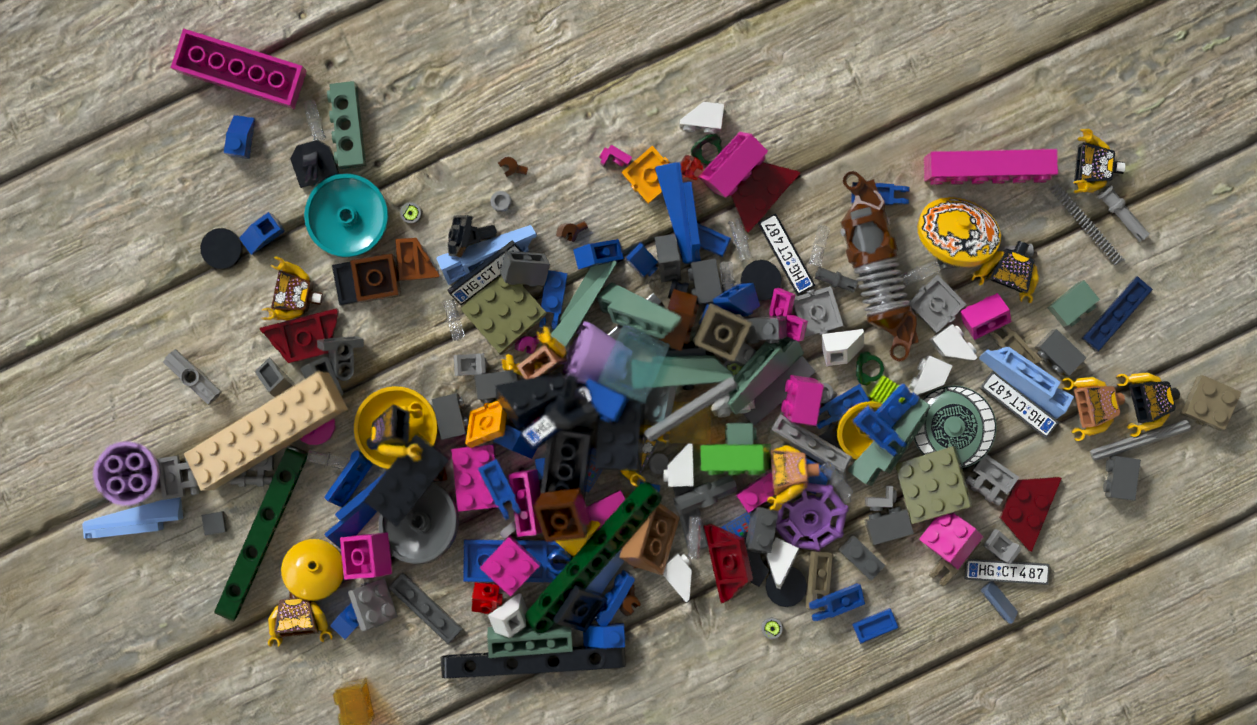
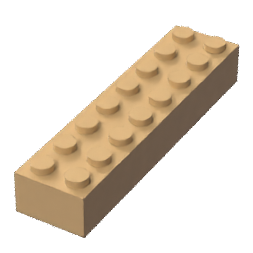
(265, 431)

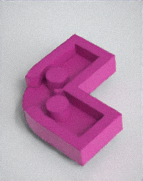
(782, 305)

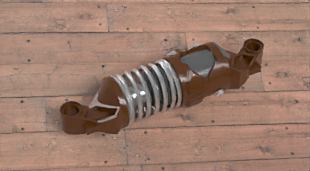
(873, 256)

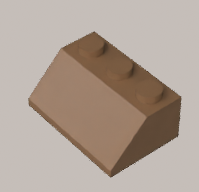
(652, 541)

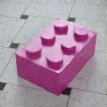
(733, 164)
(469, 485)

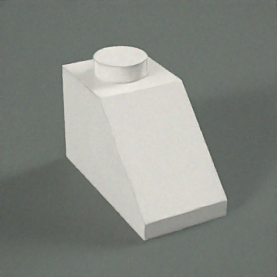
(680, 468)
(781, 560)
(679, 574)

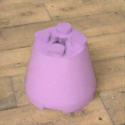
(588, 353)
(115, 474)

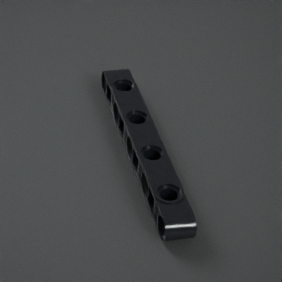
(455, 665)

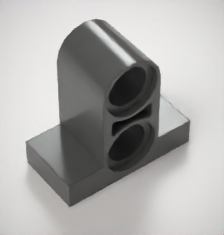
(668, 258)
(345, 358)

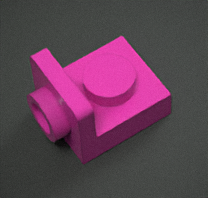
(619, 157)

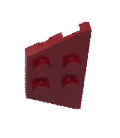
(761, 191)
(298, 337)
(1028, 507)
(728, 561)

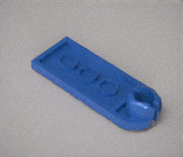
(478, 552)

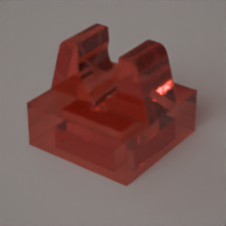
(689, 165)

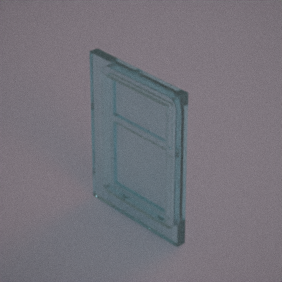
(633, 363)

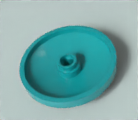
(346, 215)

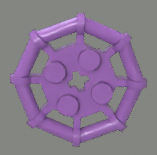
(821, 522)

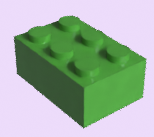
(735, 459)

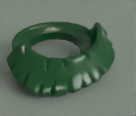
(696, 150)
(863, 378)

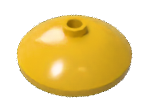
(849, 435)
(317, 582)

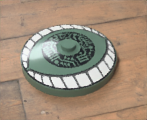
(960, 420)

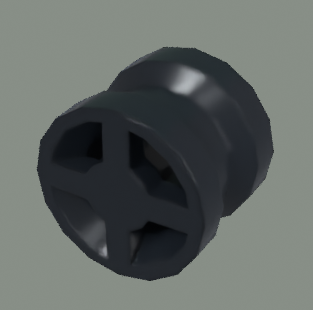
(678, 286)

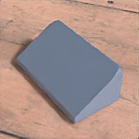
(999, 602)

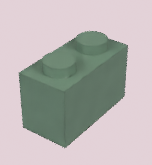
(1073, 304)
(740, 433)

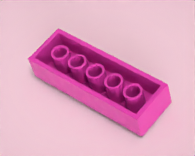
(238, 68)
(990, 166)

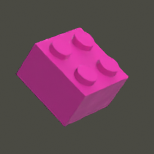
(802, 399)
(951, 538)
(366, 556)
(510, 565)

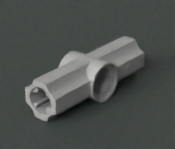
(182, 367)

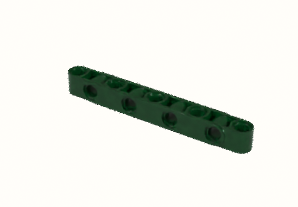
(261, 533)
(594, 555)

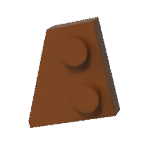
(413, 261)

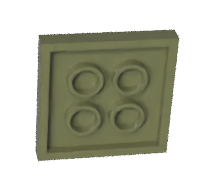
(503, 313)
(933, 485)

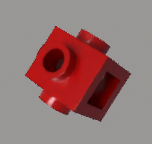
(486, 598)

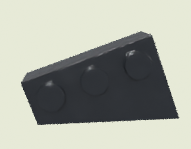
(528, 398)

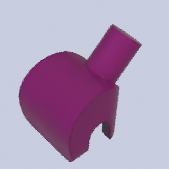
(529, 342)

